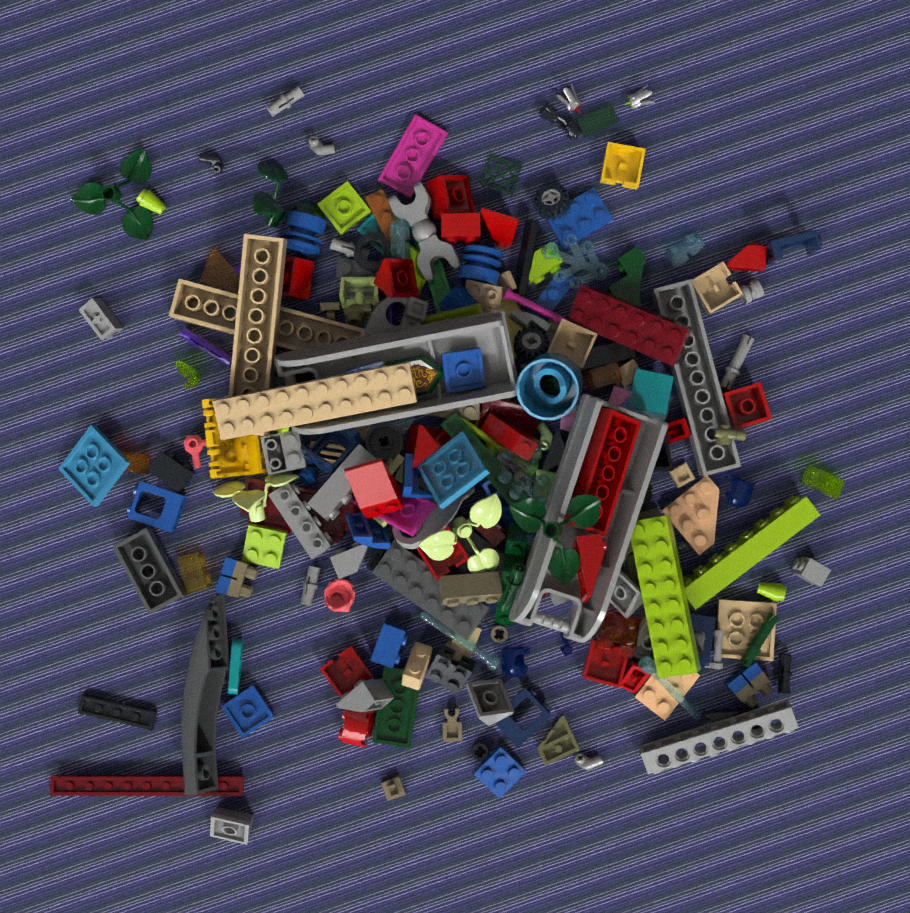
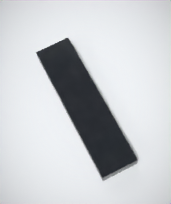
(525, 256)
(117, 712)

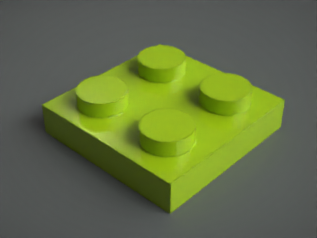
(344, 208)
(264, 545)

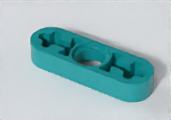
(235, 666)

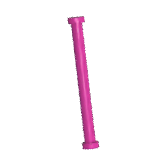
(533, 306)

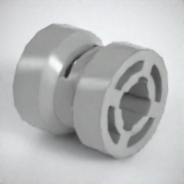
(751, 291)

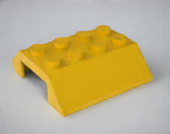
(231, 456)

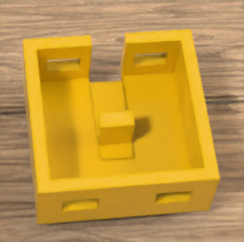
(622, 165)

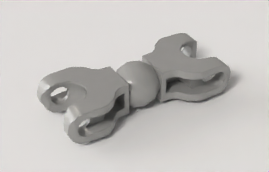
(424, 231)

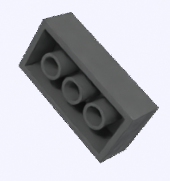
(137, 556)

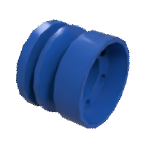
(303, 232)
(481, 262)

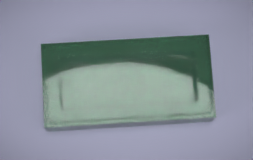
(597, 121)

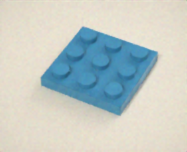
(94, 465)
(452, 470)

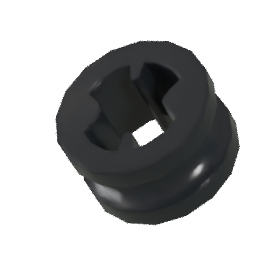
(484, 754)

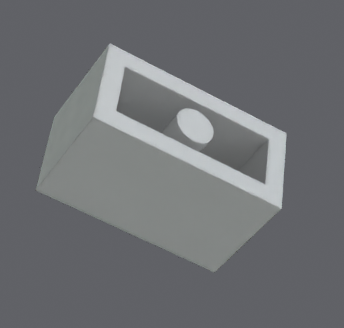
(810, 570)

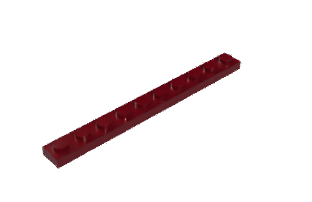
(137, 785)

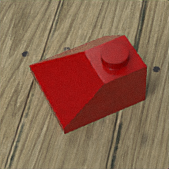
(499, 227)

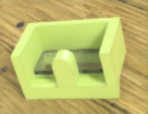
(359, 291)

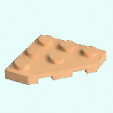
(696, 514)

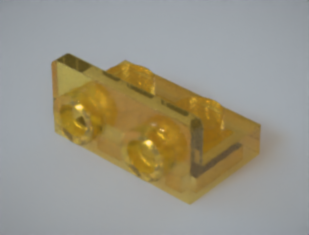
(194, 572)

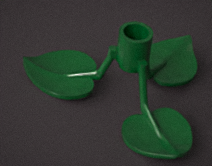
(92, 195)
(274, 210)
(583, 511)

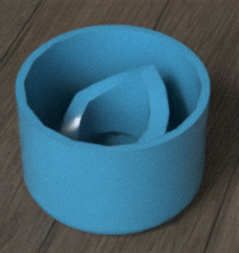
(539, 403)

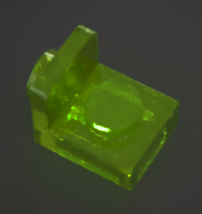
(186, 370)

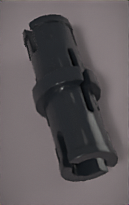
(784, 673)

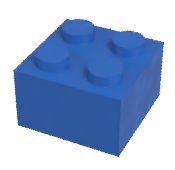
(389, 643)

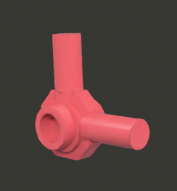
(194, 445)

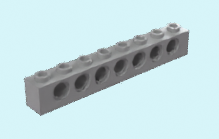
(723, 728)

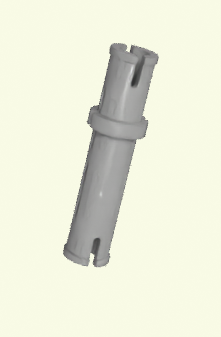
(736, 362)

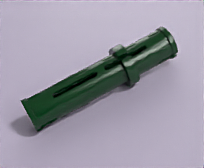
(514, 582)
(758, 639)

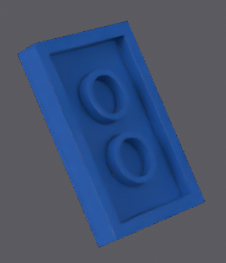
(584, 217)

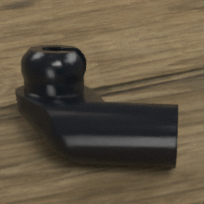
(213, 160)

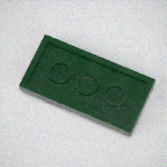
(396, 719)

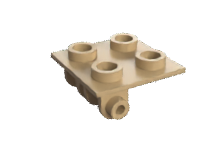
(487, 294)

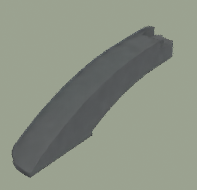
(201, 699)

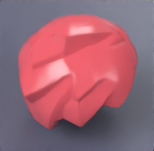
(339, 595)

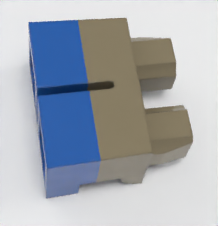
(238, 569)
(743, 690)

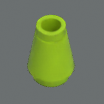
(150, 201)
(772, 590)

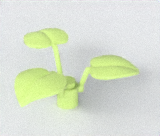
(252, 499)
(483, 512)

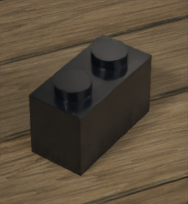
(171, 470)

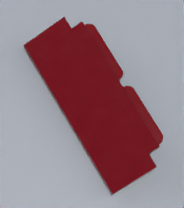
(274, 519)

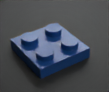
(463, 370)
(248, 711)
(499, 771)

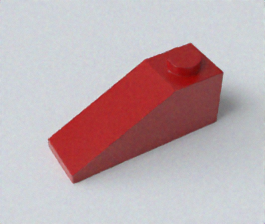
(510, 436)

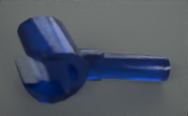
(566, 649)

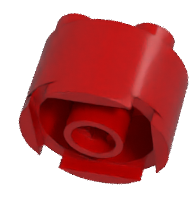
(356, 727)

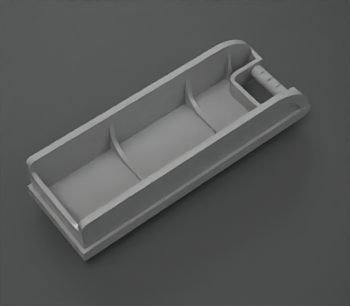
(480, 330)
(587, 616)

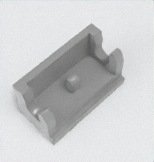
(100, 318)

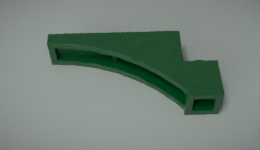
(628, 287)
(514, 554)

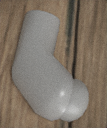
(320, 149)
(586, 762)

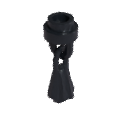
(549, 114)

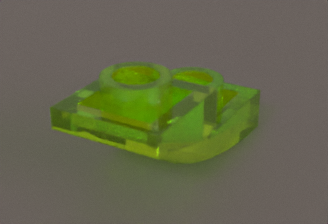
(822, 481)

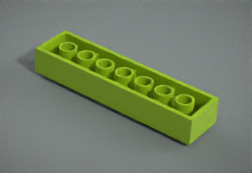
(749, 549)
(664, 597)

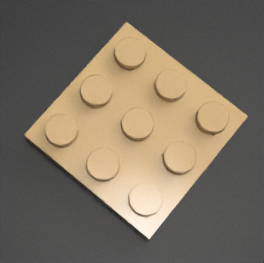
(740, 623)

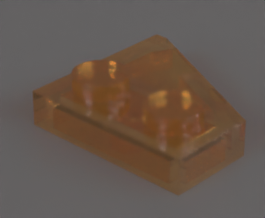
(220, 274)

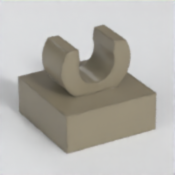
(330, 307)
(393, 788)

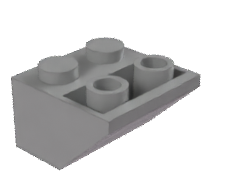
(283, 452)
(348, 560)
(366, 696)

